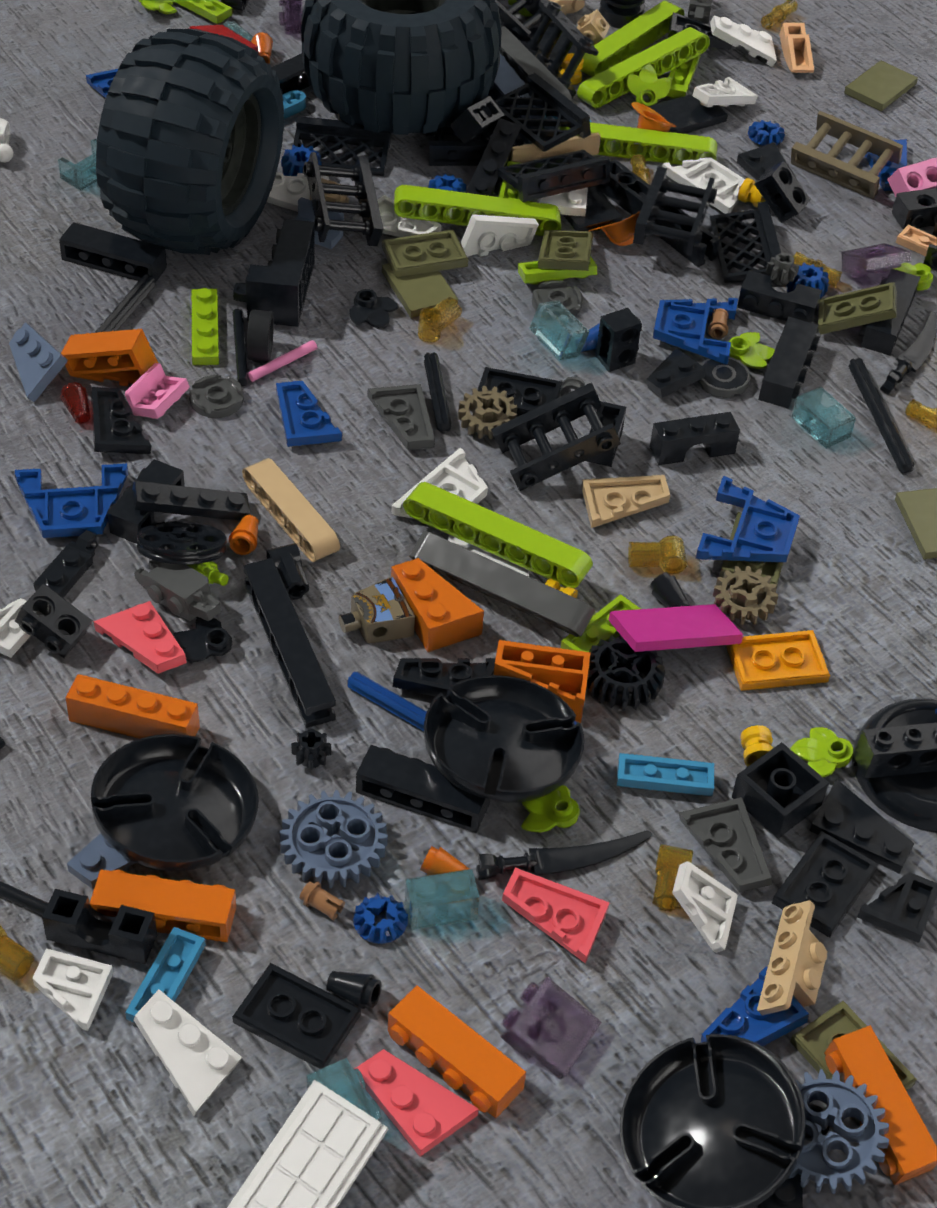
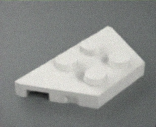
(698, 173)
(453, 476)

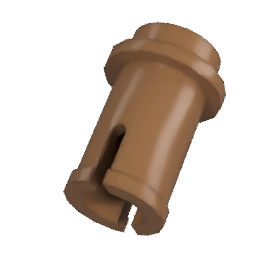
(718, 327)
(321, 900)

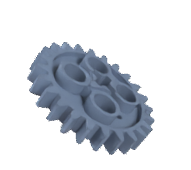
(333, 838)
(842, 1102)

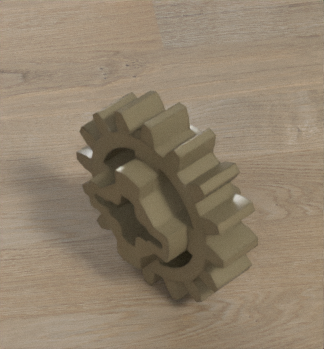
(487, 411)
(745, 595)

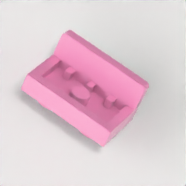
(155, 392)

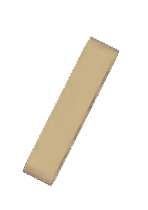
(291, 510)

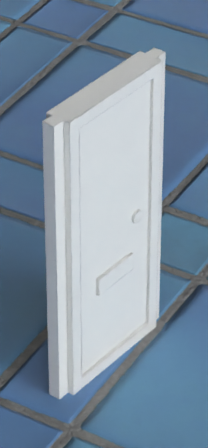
(313, 1155)

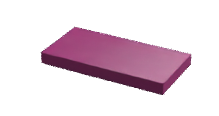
(675, 627)

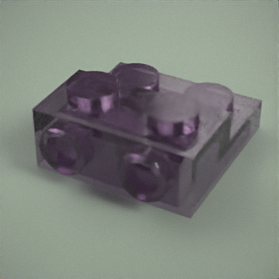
(291, 16)
(873, 259)
(550, 1027)

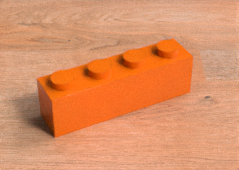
(129, 709)
(178, 904)
(456, 1052)
(910, 1145)

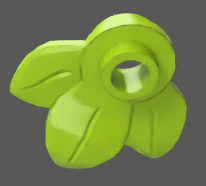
(162, 6)
(648, 84)
(921, 270)
(750, 351)
(821, 751)
(551, 811)

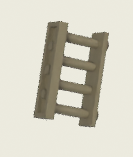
(838, 171)

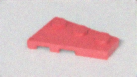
(145, 635)
(557, 910)
(413, 1102)

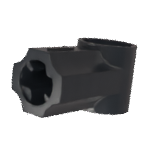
(289, 566)

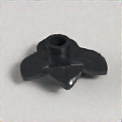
(372, 309)
(205, 640)

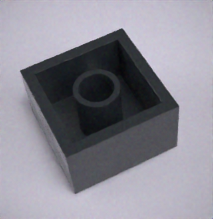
(780, 790)

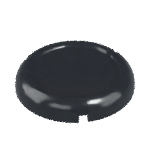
(503, 738)
(908, 796)
(174, 802)
(713, 1124)

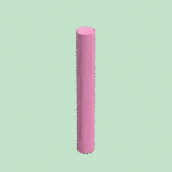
(282, 361)

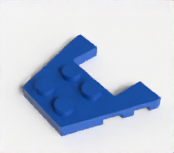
(685, 323)
(71, 510)
(762, 532)

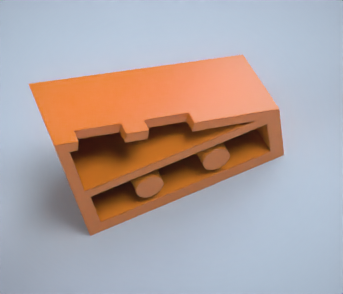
(109, 355)
(440, 609)
(550, 667)

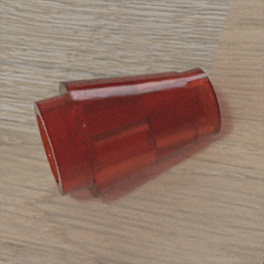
(76, 401)

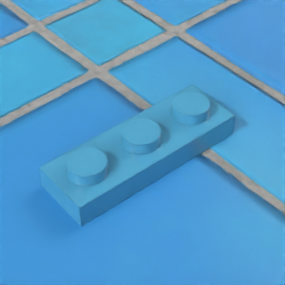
(665, 774)
(169, 969)

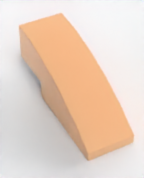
(796, 48)

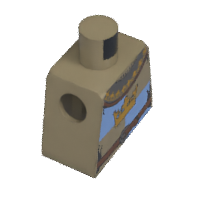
(379, 613)

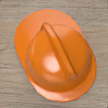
(651, 119)
(621, 232)

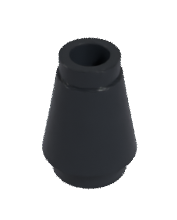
(668, 591)
(355, 988)

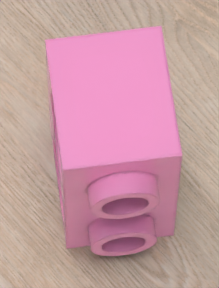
(914, 177)

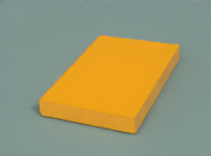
(778, 660)

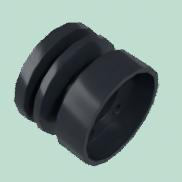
(621, 12)

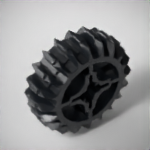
(621, 681)

